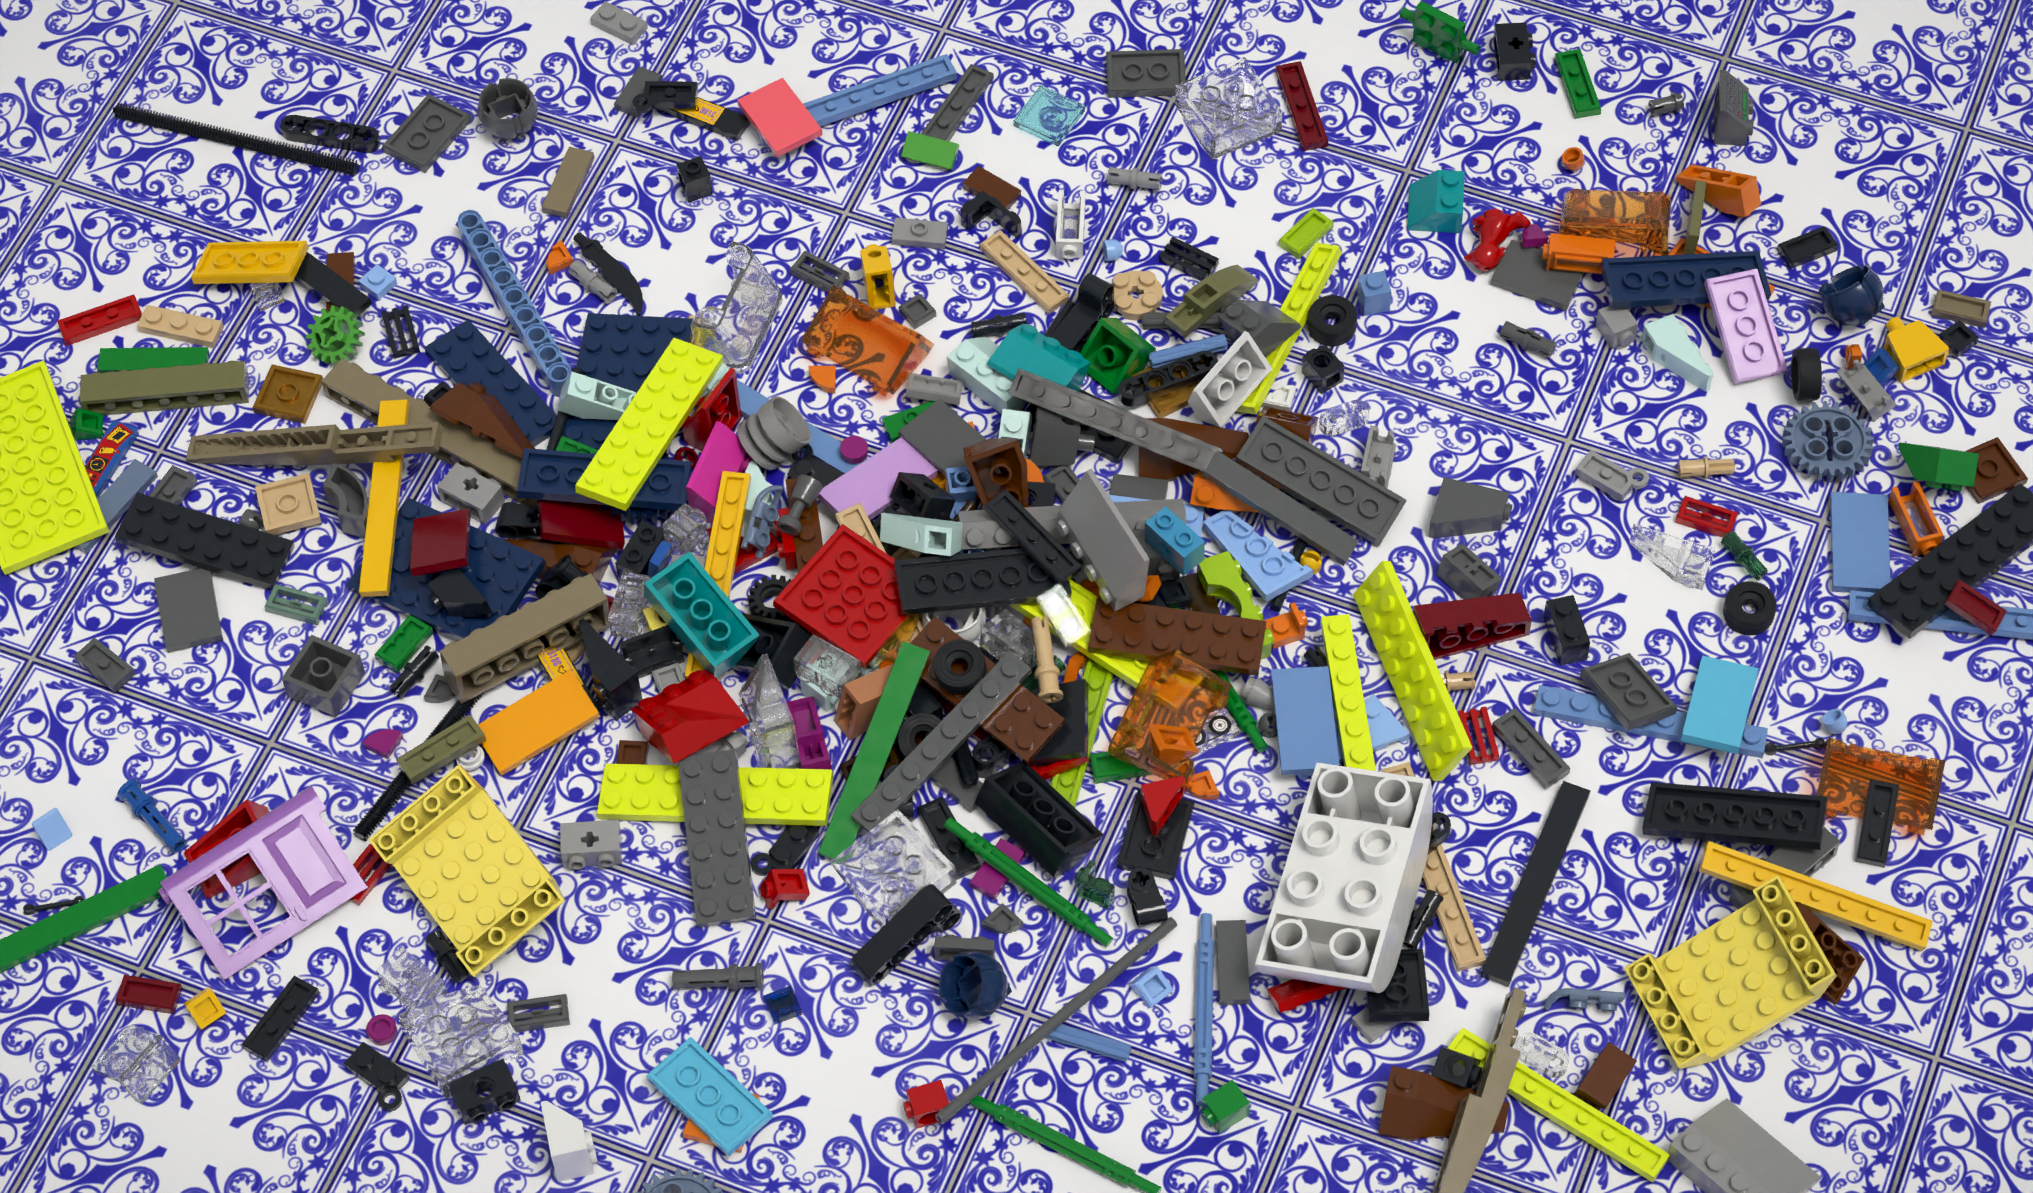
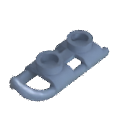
(767, 514)
(1580, 997)

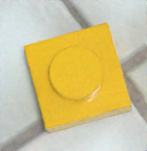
(204, 1008)

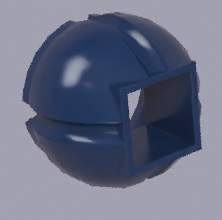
(1853, 296)
(961, 985)

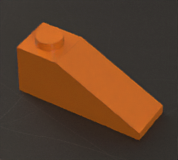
(1725, 190)
(1210, 495)

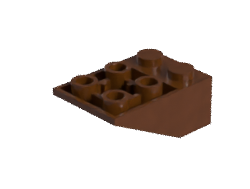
(1840, 955)

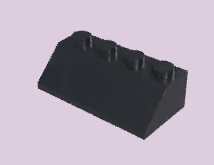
(1037, 818)

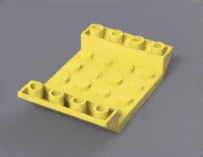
(469, 868)
(1733, 978)

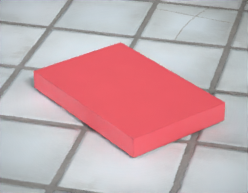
(779, 117)

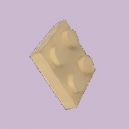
(288, 504)

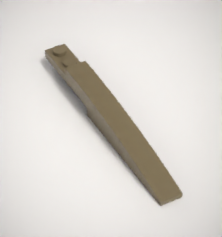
(315, 445)
(1480, 1111)

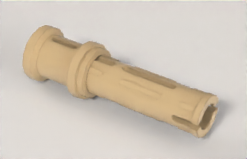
(1047, 672)

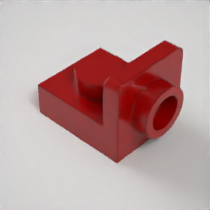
(784, 885)

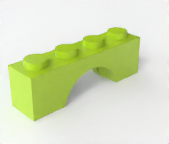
(1222, 579)

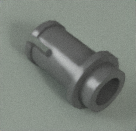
(1666, 104)

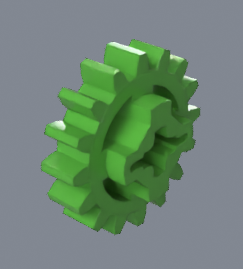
(347, 333)

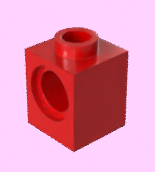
(925, 1102)

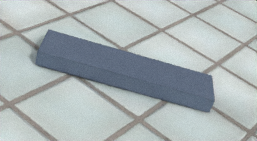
(120, 494)

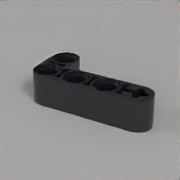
(1093, 303)
(904, 933)

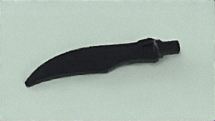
(612, 270)

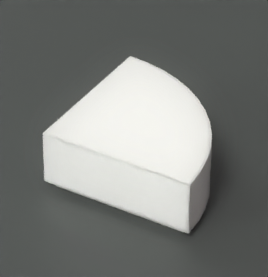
(1281, 398)

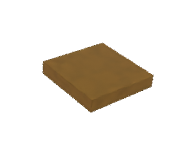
(288, 394)

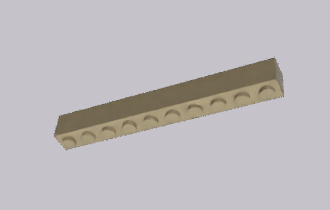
(362, 394)

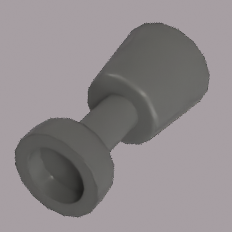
(803, 496)

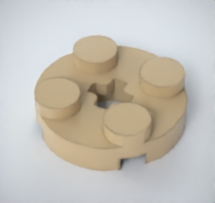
(1141, 282)

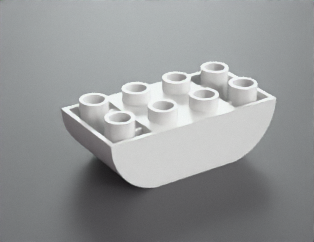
(1349, 879)

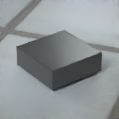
(917, 311)

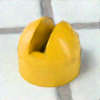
(1312, 560)

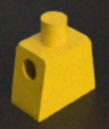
(877, 265)
(1914, 348)

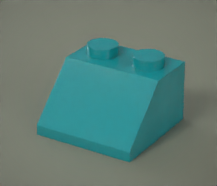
(1437, 202)

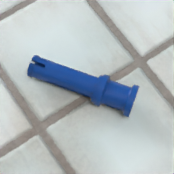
(146, 808)

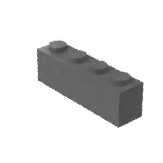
(1795, 859)

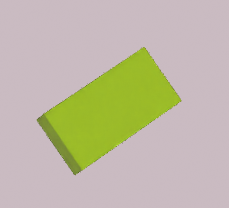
(1305, 233)

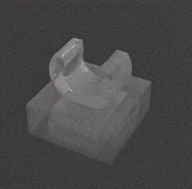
(267, 295)

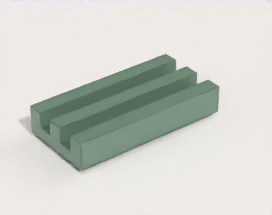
(293, 608)

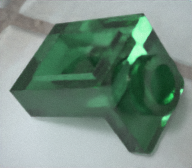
(1094, 889)

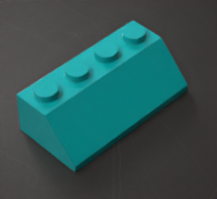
(700, 614)

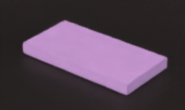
(1745, 326)
(874, 479)

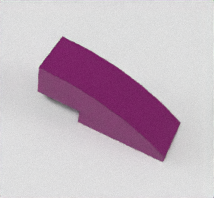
(809, 734)

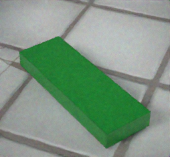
(1577, 83)

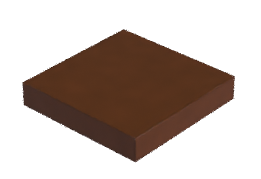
(1995, 471)

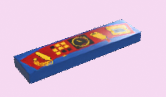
(109, 454)

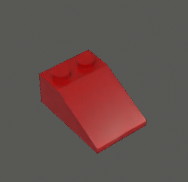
(719, 405)
(241, 869)

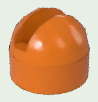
(1573, 158)

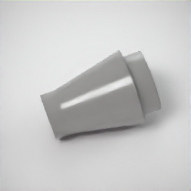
(1258, 693)

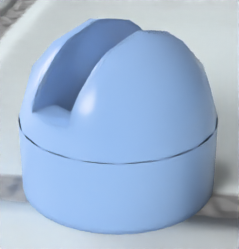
(1112, 249)
(1835, 721)

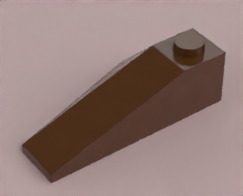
(484, 414)
(998, 466)
(1161, 467)
(585, 557)
(1424, 1106)

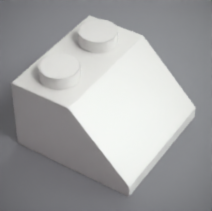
(569, 1144)

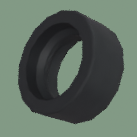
(1806, 374)

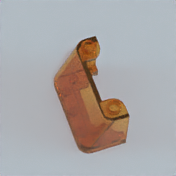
(1619, 216)
(865, 341)
(1169, 693)
(1847, 774)

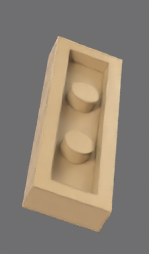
(180, 326)

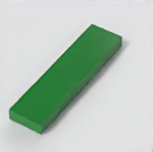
(142, 358)

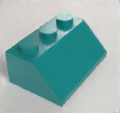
(1039, 355)

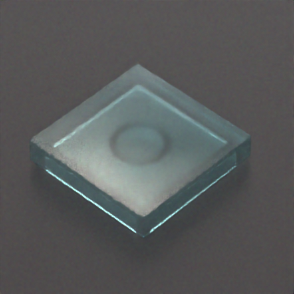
(1049, 115)

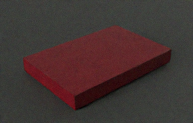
(580, 524)
(440, 542)

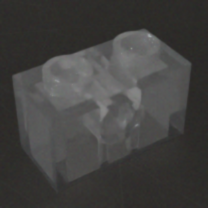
(826, 666)
(409, 979)

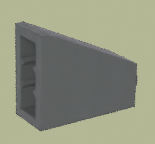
(1468, 509)

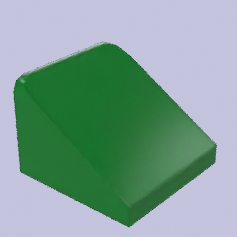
(86, 424)

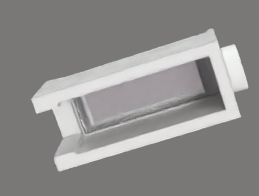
(1070, 227)

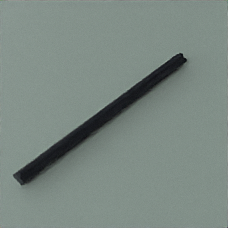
(261, 145)
(401, 781)

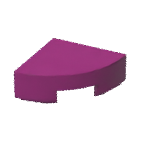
(1533, 237)
(383, 742)

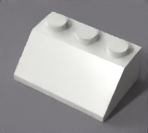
(1229, 382)

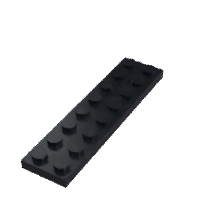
(1969, 555)

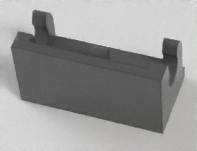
(1468, 574)

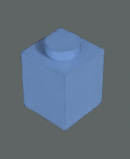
(1374, 293)

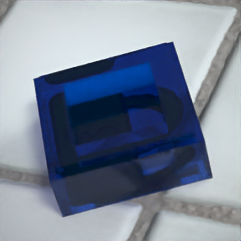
(782, 1005)

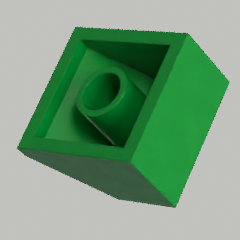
(1115, 353)
(1940, 465)

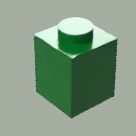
(1225, 1107)

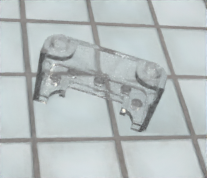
(746, 314)

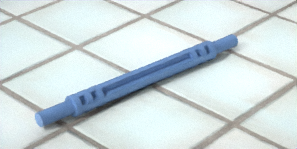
(1204, 1008)

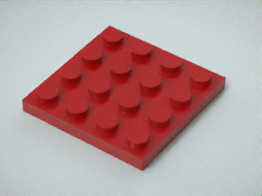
(846, 596)

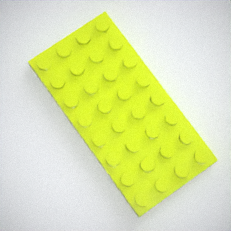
(43, 480)

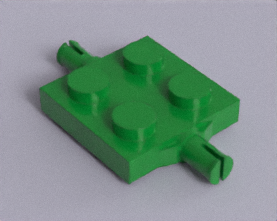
(1439, 32)

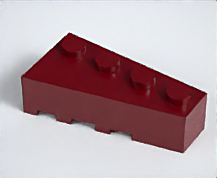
(1472, 623)

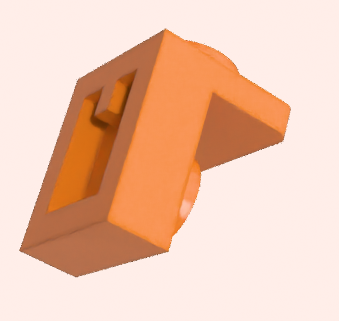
(1287, 626)

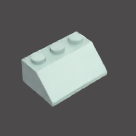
(969, 365)

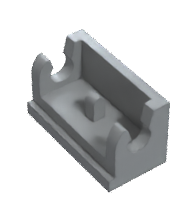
(1866, 390)
(1378, 456)

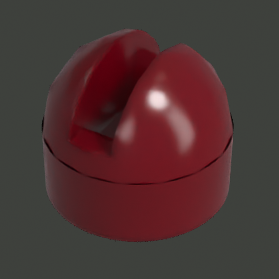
(689, 454)

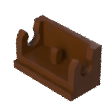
(1605, 1077)

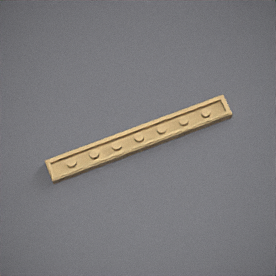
(1452, 911)

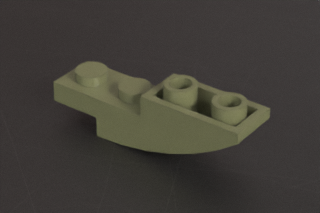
(1208, 296)

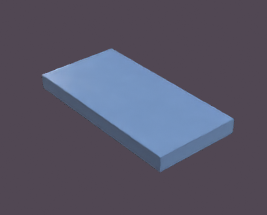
(1859, 541)
(1304, 719)

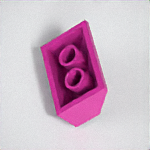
(720, 454)

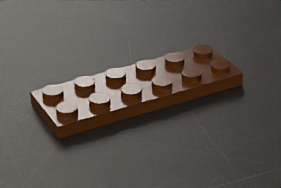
(1152, 630)
(1019, 723)

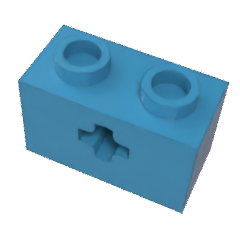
(1174, 540)

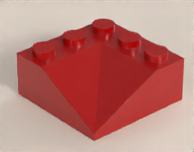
(688, 716)

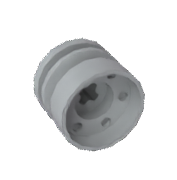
(774, 433)

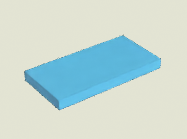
(1719, 704)
(709, 1096)

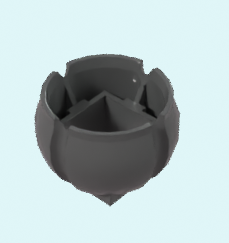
(503, 100)

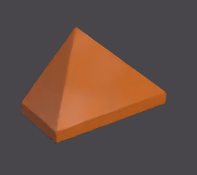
(1172, 743)

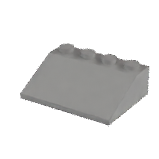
(1103, 543)
(1736, 1155)

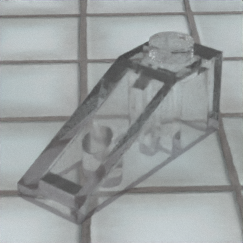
(1677, 557)

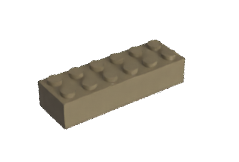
(513, 640)

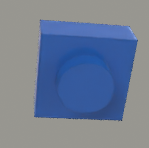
(1881, 365)

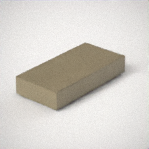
(1961, 307)

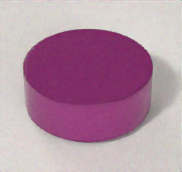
(854, 449)
(382, 1029)

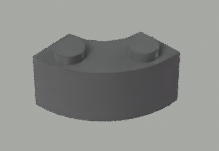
(348, 494)

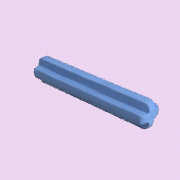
(1174, 353)
(1091, 1042)

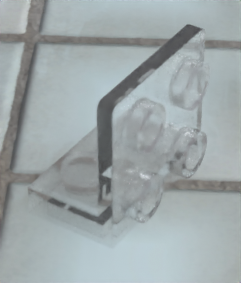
(137, 1061)

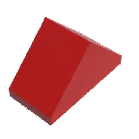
(1160, 800)

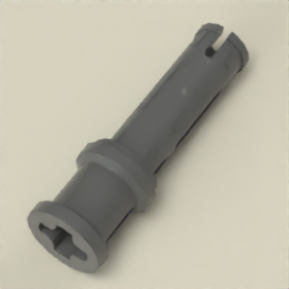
(728, 977)

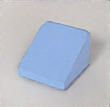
(51, 829)
(1151, 986)

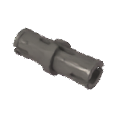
(1528, 339)

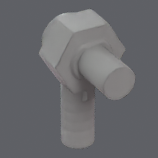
(734, 741)

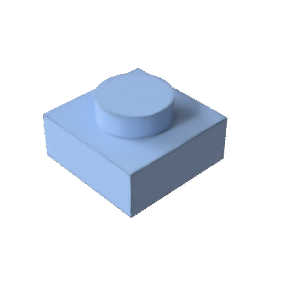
(377, 282)

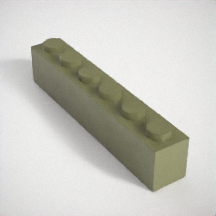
(165, 388)

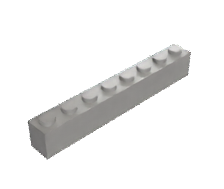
(984, 532)

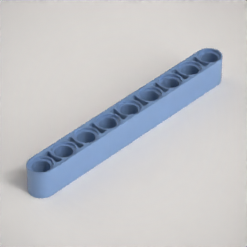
(514, 300)

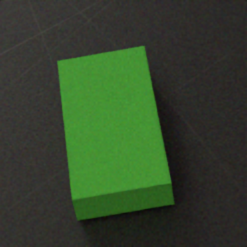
(930, 150)

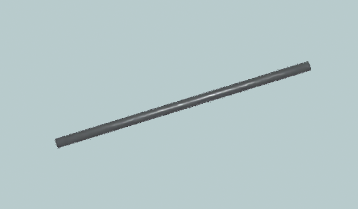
(1055, 1021)

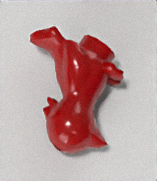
(1493, 230)

